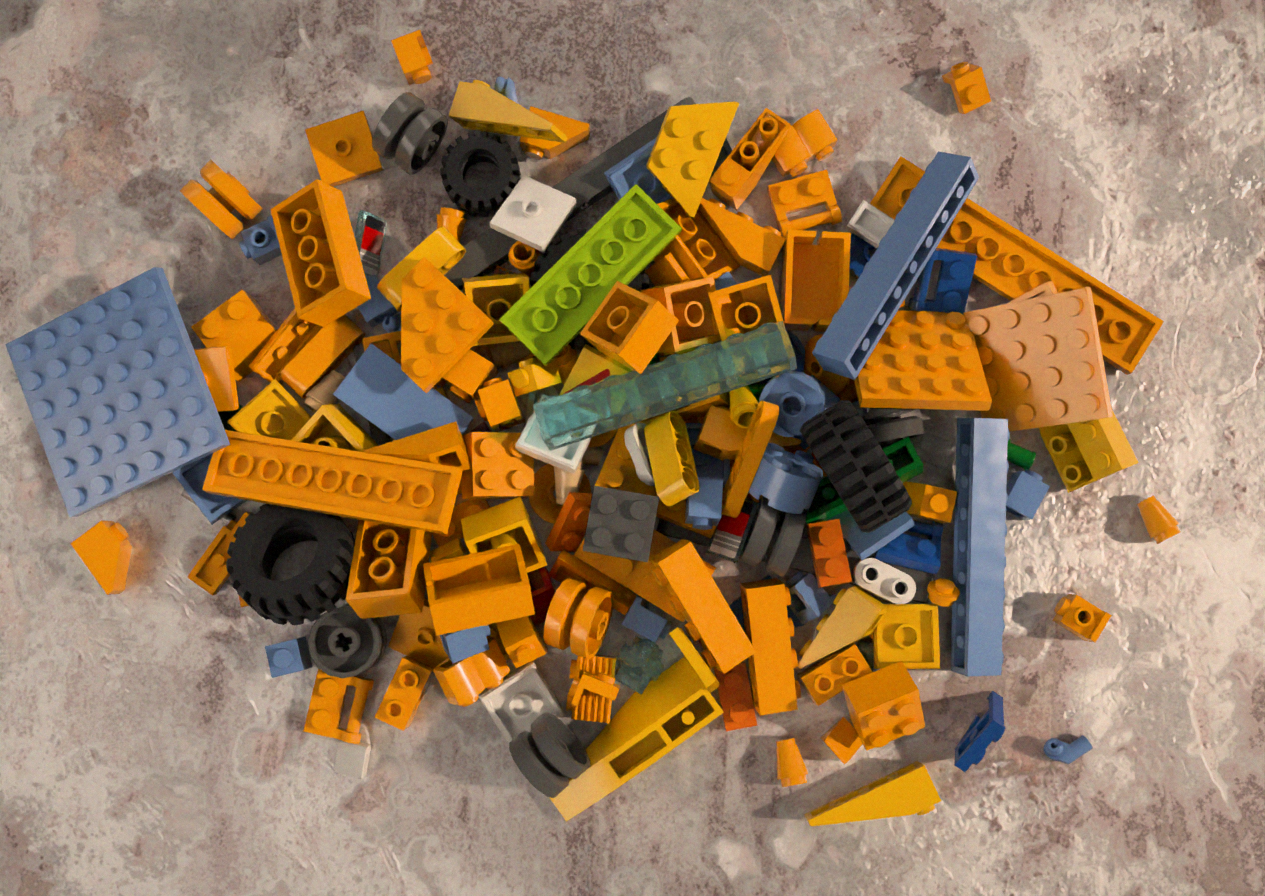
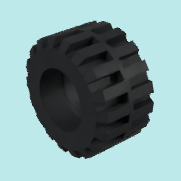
(470, 152)

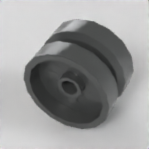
(409, 133)
(888, 425)
(777, 537)
(330, 649)
(549, 755)

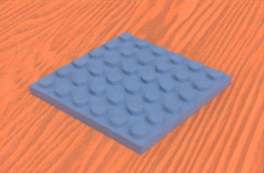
(117, 393)

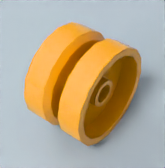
(221, 199)
(578, 618)

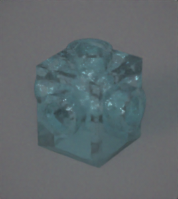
(639, 664)

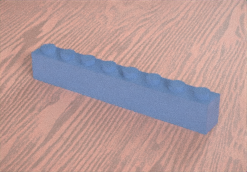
(896, 265)
(979, 546)

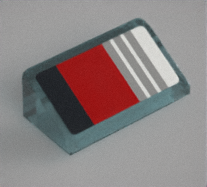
(370, 240)
(732, 533)

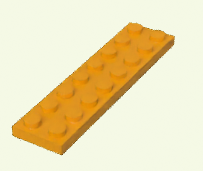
(335, 481)

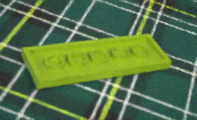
(582, 278)

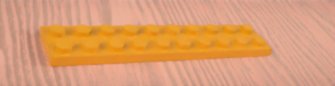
(1017, 264)

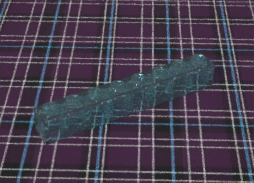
(665, 385)

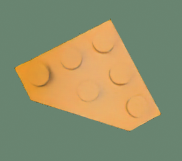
(436, 325)

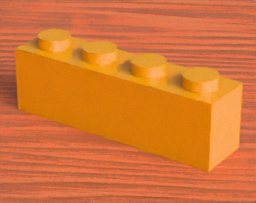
(702, 605)
(770, 633)

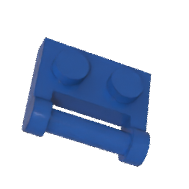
(952, 282)
(915, 551)

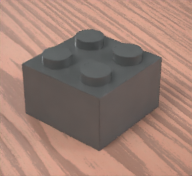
(621, 523)

